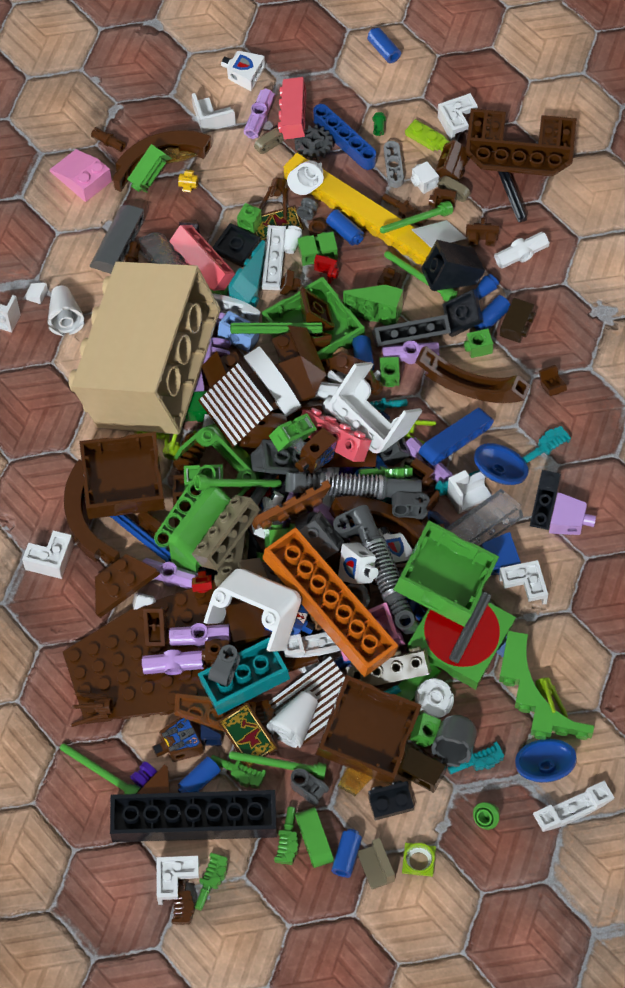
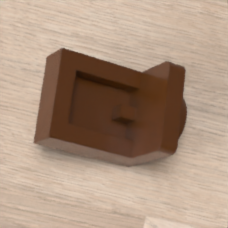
(442, 195)
(551, 381)
(423, 472)

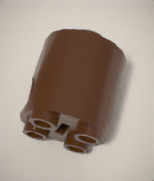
(262, 430)

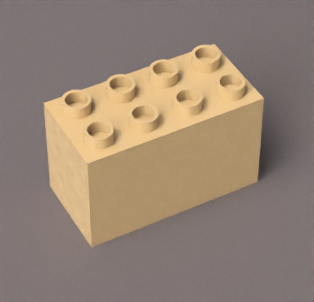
(145, 347)

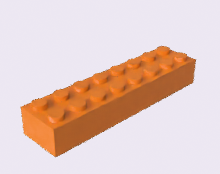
(330, 602)

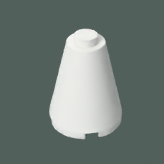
(64, 312)
(294, 719)

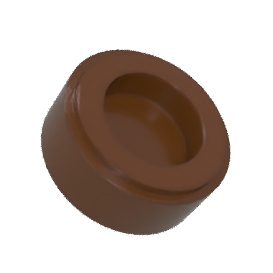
(317, 227)

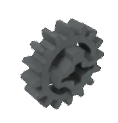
(315, 143)

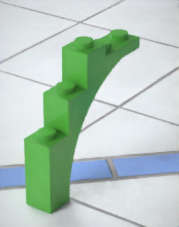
(528, 698)

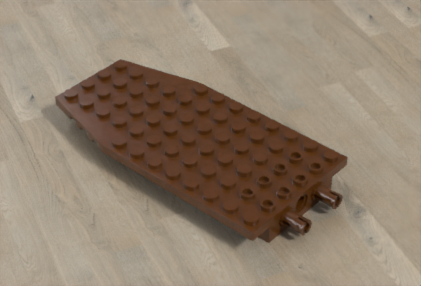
(112, 659)

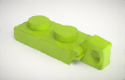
(426, 136)

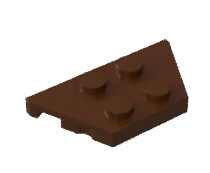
(120, 582)

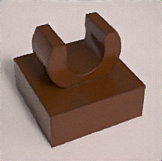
(389, 277)
(289, 283)

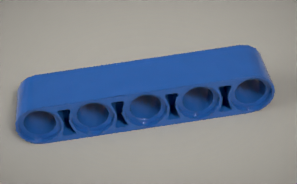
(345, 137)
(456, 436)

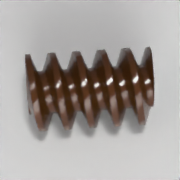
(190, 457)

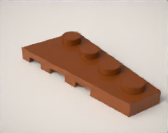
(292, 506)
(200, 710)

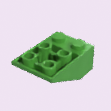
(375, 303)

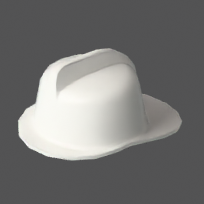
(305, 177)

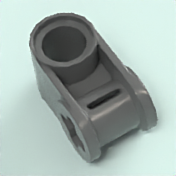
(408, 505)
(223, 668)
(311, 788)

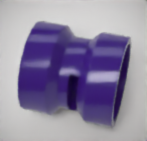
(143, 775)

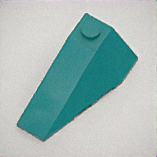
(247, 281)

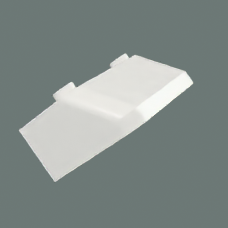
(352, 408)
(276, 600)

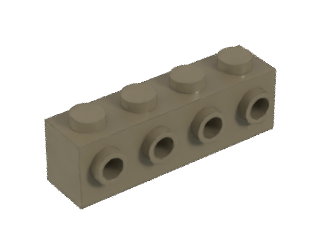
(226, 532)
(238, 553)
(397, 668)

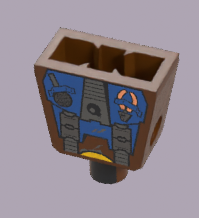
(317, 452)
(178, 741)

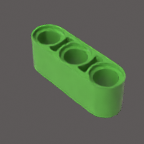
(314, 837)

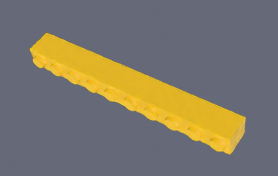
(365, 213)

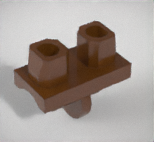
(482, 231)

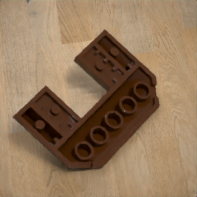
(492, 153)
(298, 366)

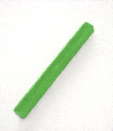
(273, 327)

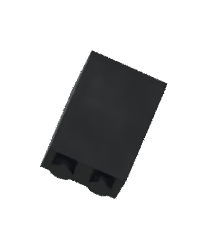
(452, 266)

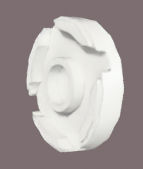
(434, 697)

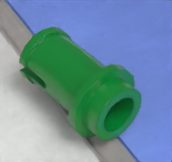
(378, 119)

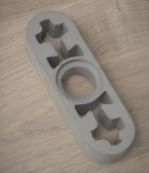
(393, 158)

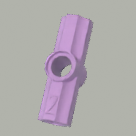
(259, 113)
(410, 346)
(440, 471)
(180, 576)
(187, 635)
(172, 662)

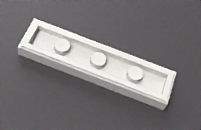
(273, 258)

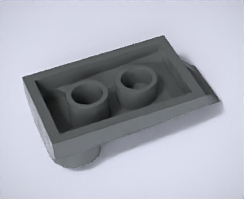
(269, 460)

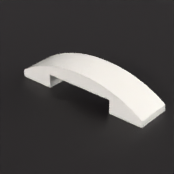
(237, 307)
(273, 381)
(310, 645)
(574, 808)

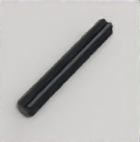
(513, 196)

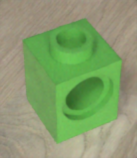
(249, 218)
(482, 337)
(389, 364)
(430, 725)

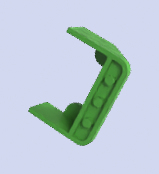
(235, 456)
(195, 527)

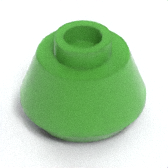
(486, 815)

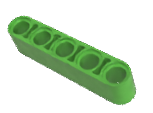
(176, 512)

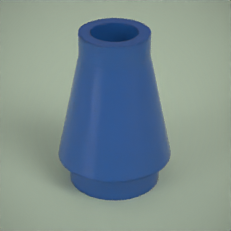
(486, 286)

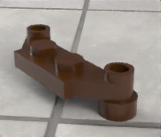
(344, 363)

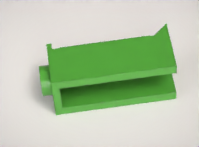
(148, 168)

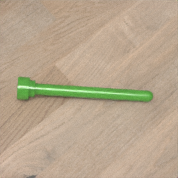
(443, 209)
(447, 294)
(203, 482)
(317, 770)
(127, 788)

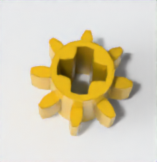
(188, 181)

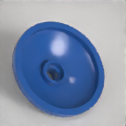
(500, 464)
(546, 760)

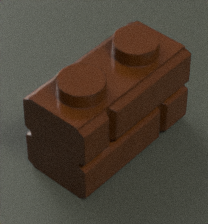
(452, 160)

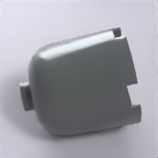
(455, 740)

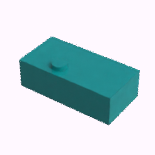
(255, 674)

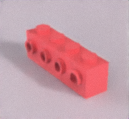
(292, 108)
(199, 253)
(349, 443)

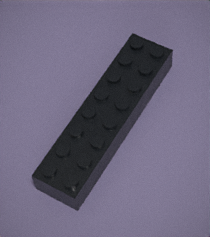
(193, 816)

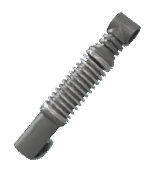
(374, 487)
(387, 576)

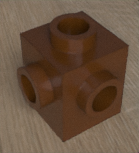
(212, 650)

